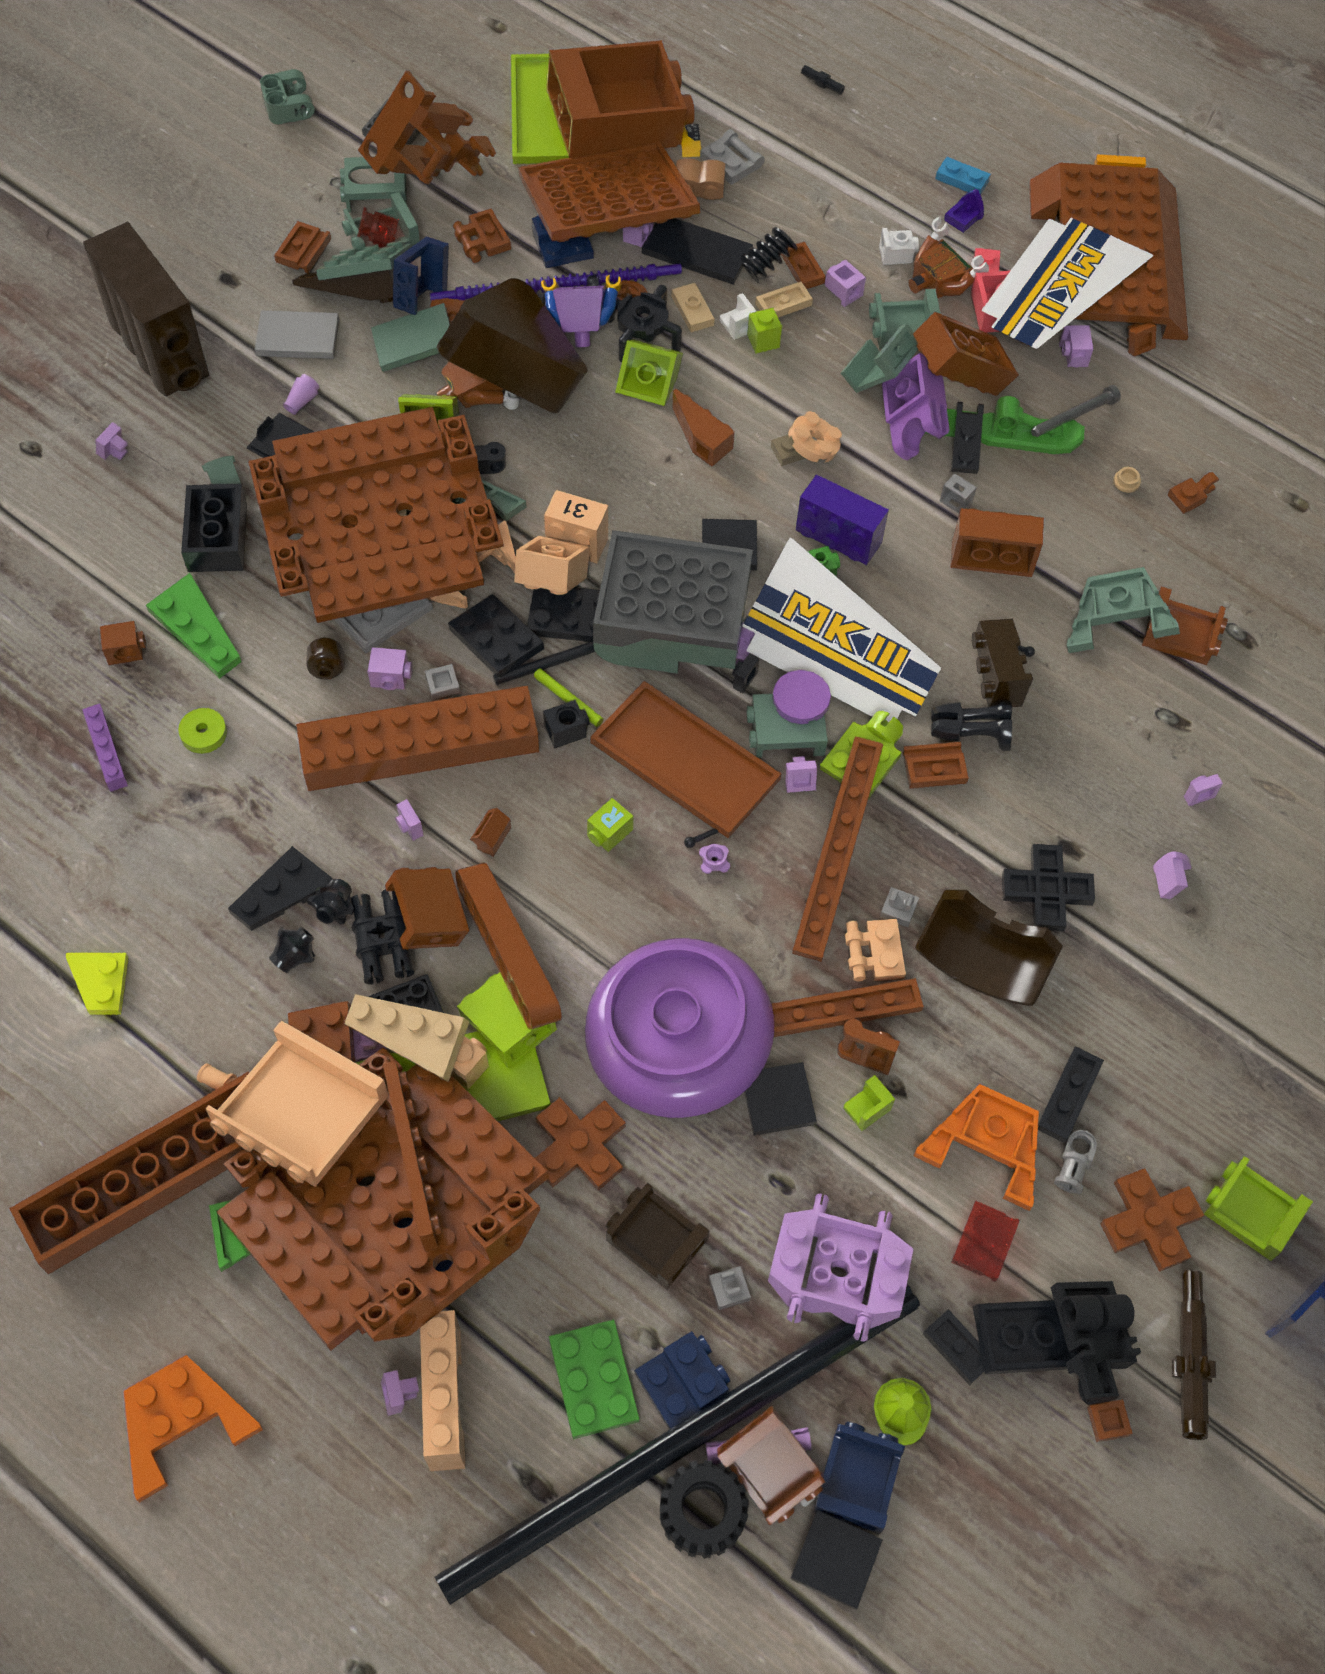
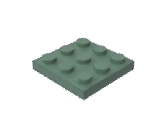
(360, 262)

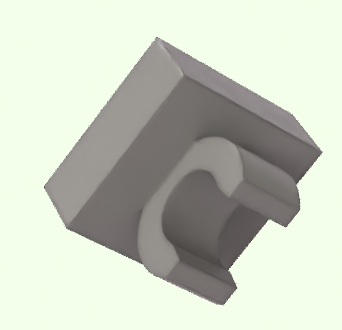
(899, 906)
(729, 1288)

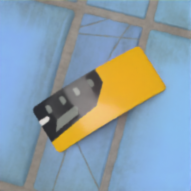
(691, 141)

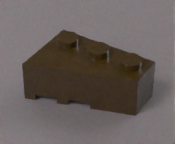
(1000, 662)

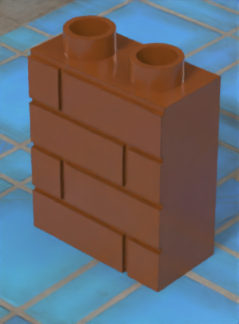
(617, 97)

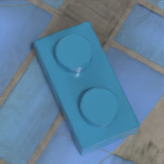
(962, 175)

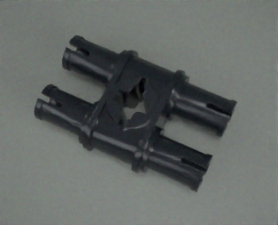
(368, 940)

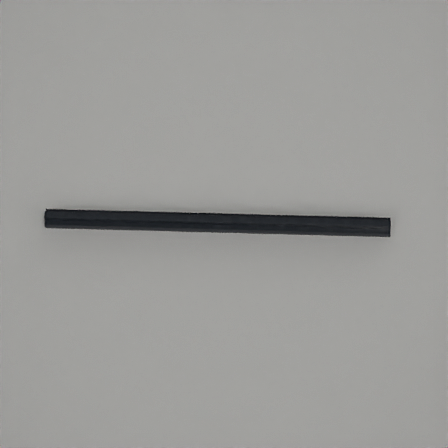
(655, 1456)

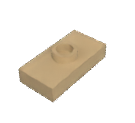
(785, 300)
(692, 307)

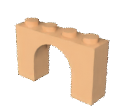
(440, 1398)

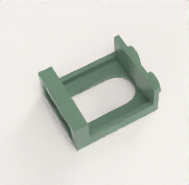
(354, 191)
(398, 210)

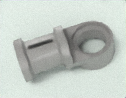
(1075, 1161)

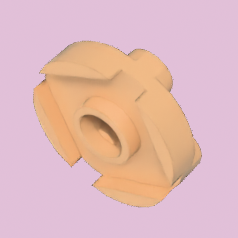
(813, 426)

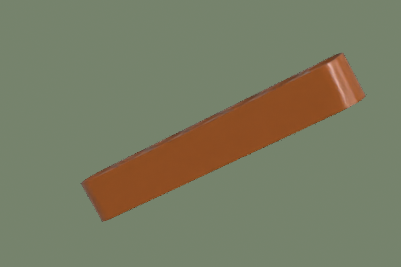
(508, 946)

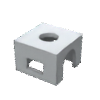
(952, 491)

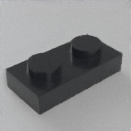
(956, 1346)

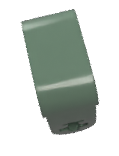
(284, 98)

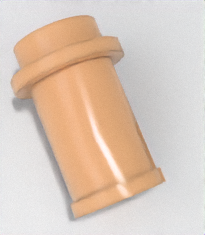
(213, 1077)

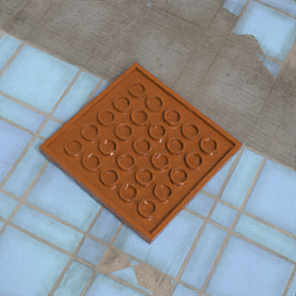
(608, 191)

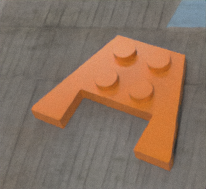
(993, 1128)
(170, 1407)

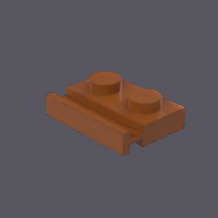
(302, 247)
(935, 765)

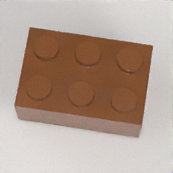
(997, 542)

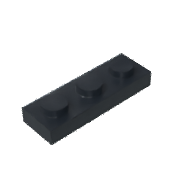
(1070, 1094)

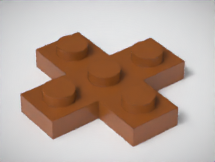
(580, 1143)
(1152, 1219)

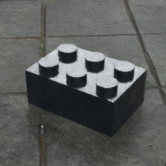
(214, 528)

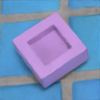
(1202, 789)
(408, 820)

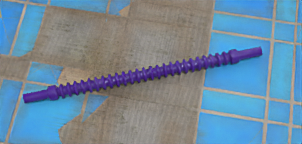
(650, 272)

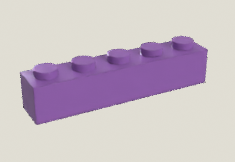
(105, 747)

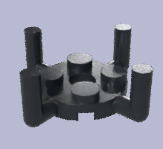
(647, 327)

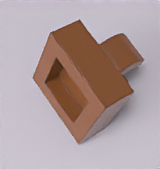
(1141, 338)

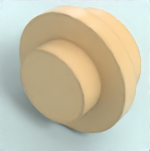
(1127, 480)

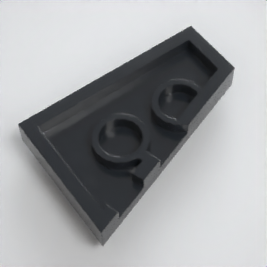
(283, 885)

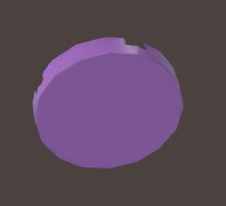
(801, 696)

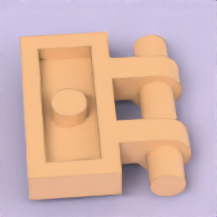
(884, 947)

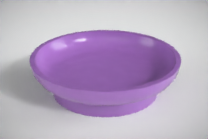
(679, 1028)

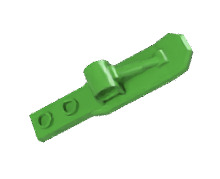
(1012, 429)

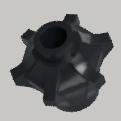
(332, 902)
(292, 949)

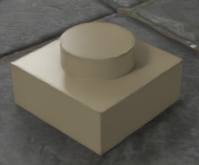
(785, 451)

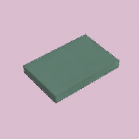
(410, 337)

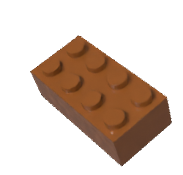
(965, 354)

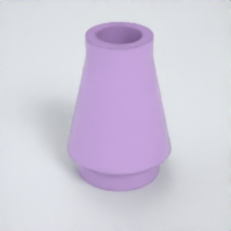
(301, 393)

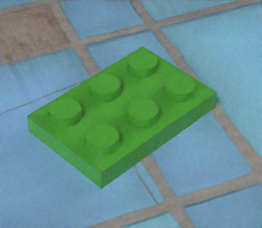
(593, 1379)

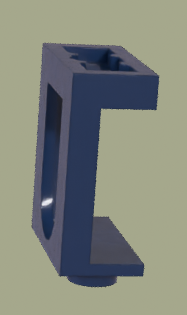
(433, 273)

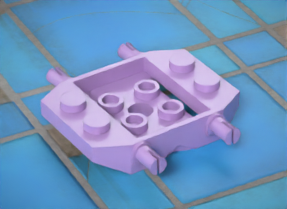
(845, 1246)

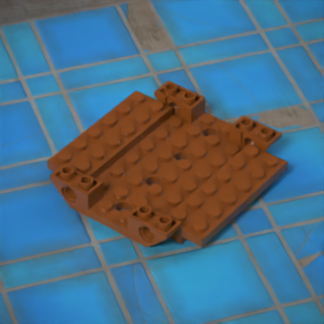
(367, 477)
(339, 1242)

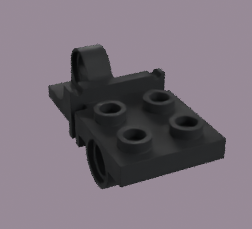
(1096, 1328)

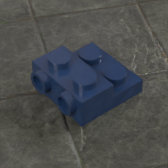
(560, 253)
(683, 1379)

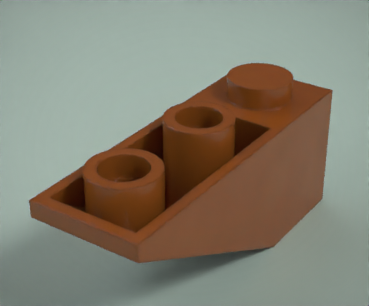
(705, 433)

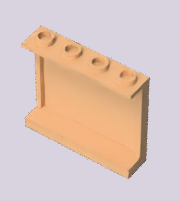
(300, 1105)

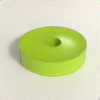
(202, 719)

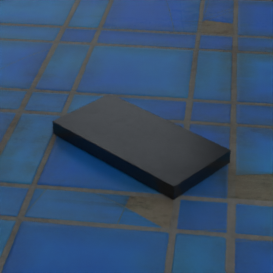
(697, 249)

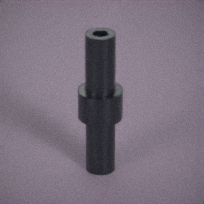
(822, 79)

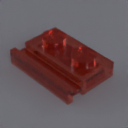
(378, 228)
(985, 1241)

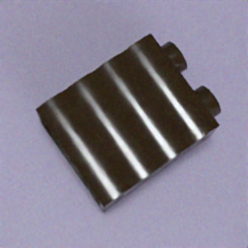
(147, 309)

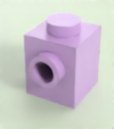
(389, 668)

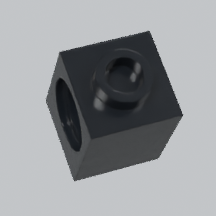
(565, 734)

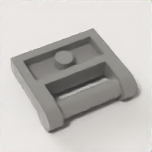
(735, 167)

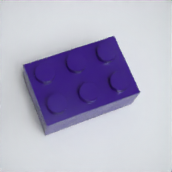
(841, 519)

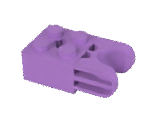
(915, 406)

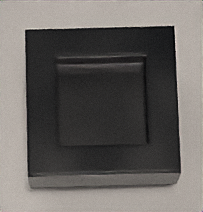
(745, 672)

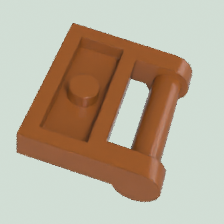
(878, 1047)

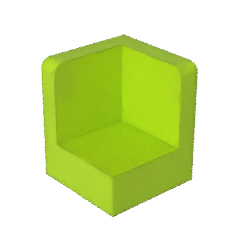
(870, 1103)

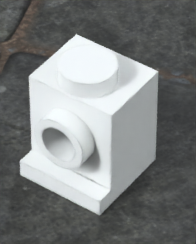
(897, 246)

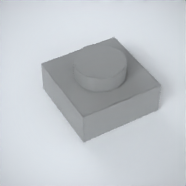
(442, 681)

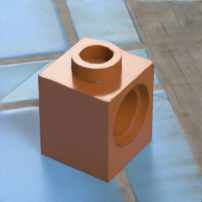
(122, 642)

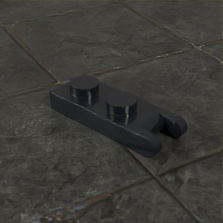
(967, 440)

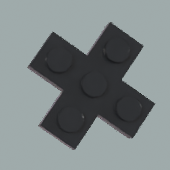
(1048, 887)

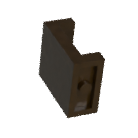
(655, 1236)

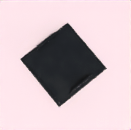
(275, 429)

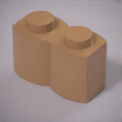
(704, 178)

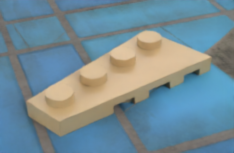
(414, 1033)

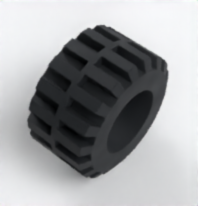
(712, 1478)

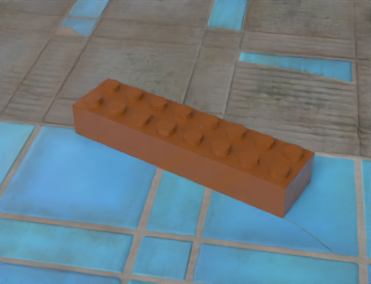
(417, 738)
(126, 1183)

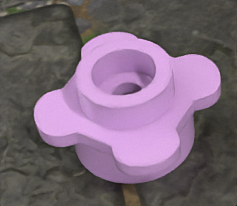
(717, 851)

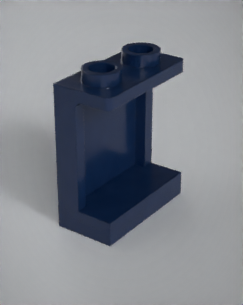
(859, 1477)

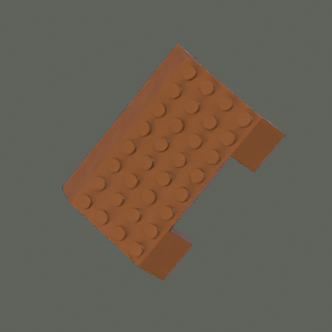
(1133, 207)

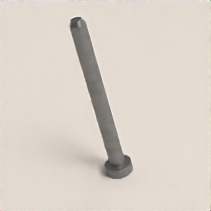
(1110, 396)

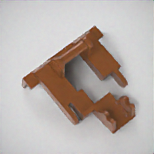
(431, 118)

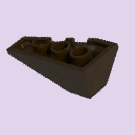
(363, 286)

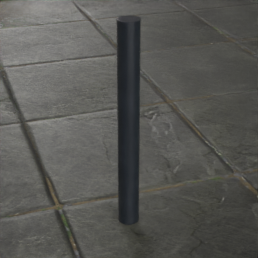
(546, 662)

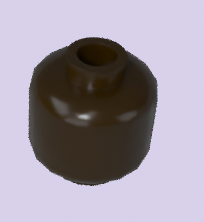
(325, 658)

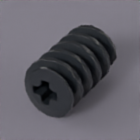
(767, 253)

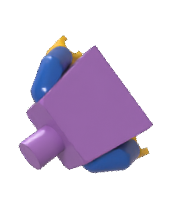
(581, 307)

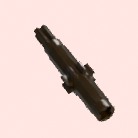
(1193, 1362)

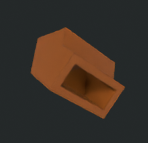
(491, 831)

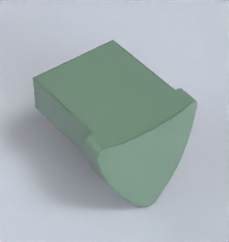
(222, 471)

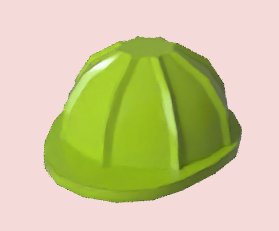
(902, 1410)

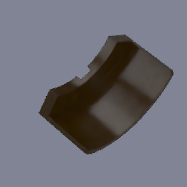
(985, 952)

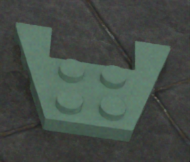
(1119, 598)

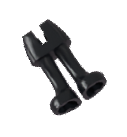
(951, 725)

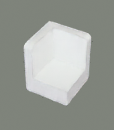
(737, 320)

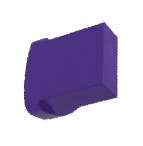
(966, 211)

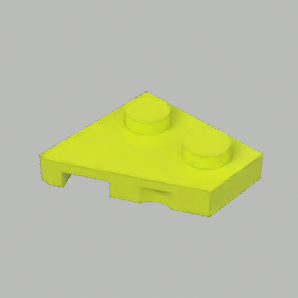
(100, 980)

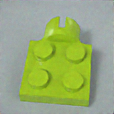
(876, 730)

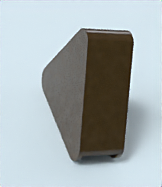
(515, 345)

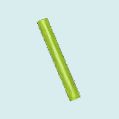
(566, 695)

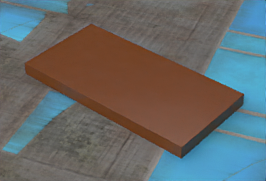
(686, 759)

